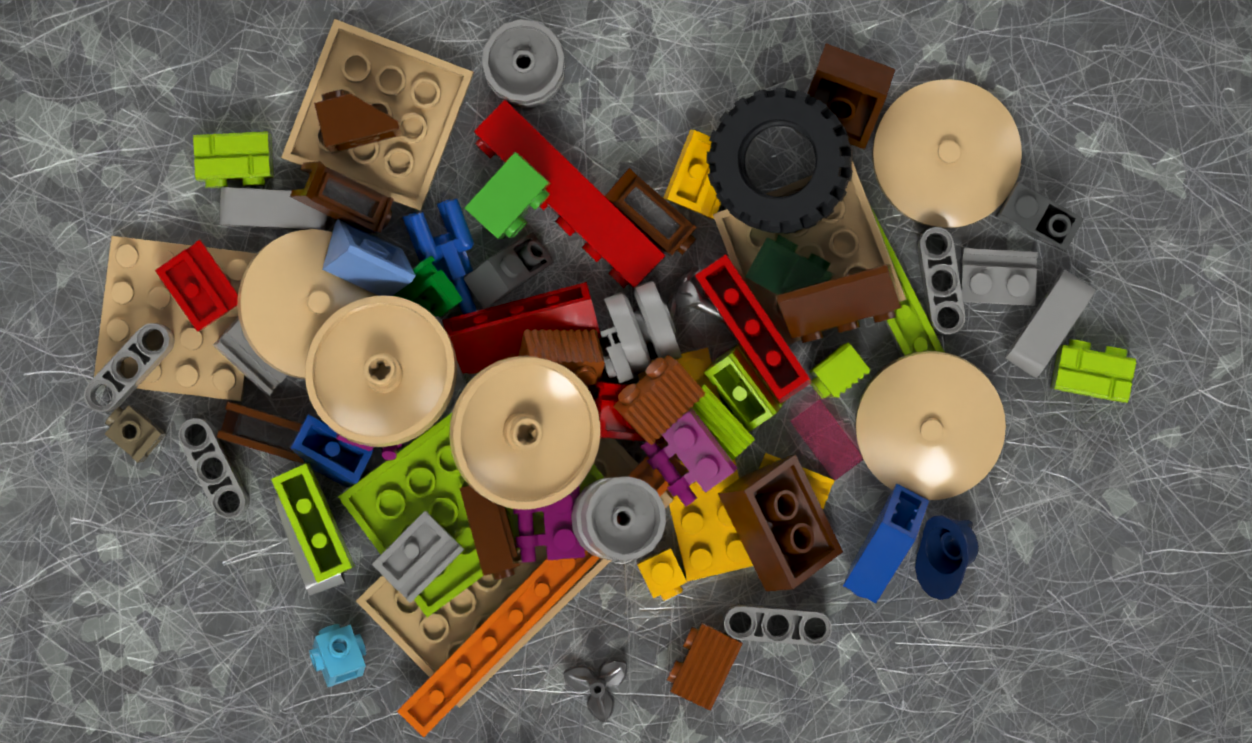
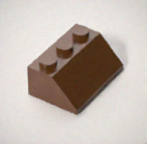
(840, 303)
(780, 524)

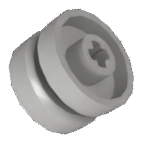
(524, 86)
(645, 327)
(640, 514)

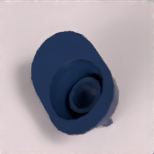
(944, 555)

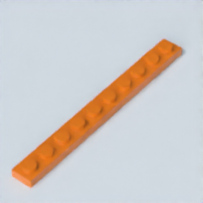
(506, 627)

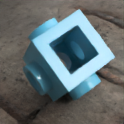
(338, 654)

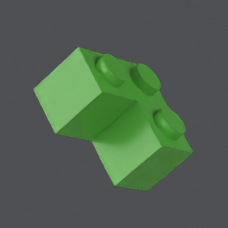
(507, 197)

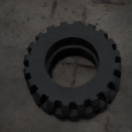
(729, 151)

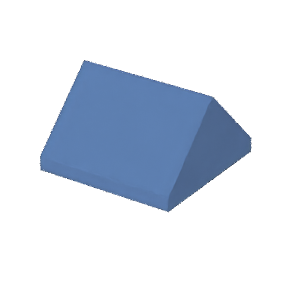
(367, 260)

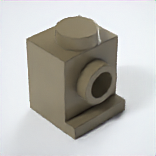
(147, 435)

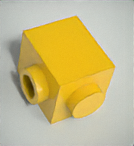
(662, 574)

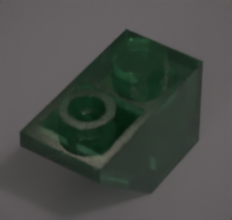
(784, 270)

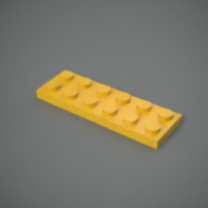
(703, 527)

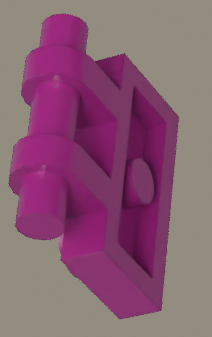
(698, 452)
(558, 535)

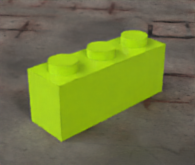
(313, 522)

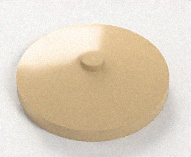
(946, 153)
(290, 297)
(381, 371)
(930, 424)
(525, 432)

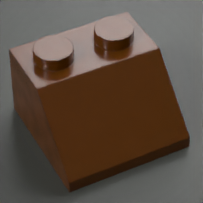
(852, 90)
(352, 123)

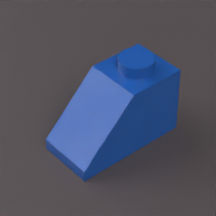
(328, 456)

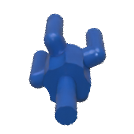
(446, 249)

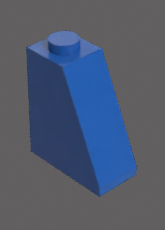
(886, 543)

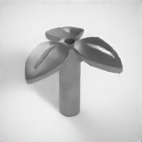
(689, 296)
(600, 702)

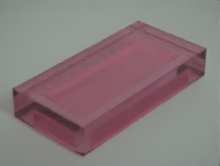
(826, 440)

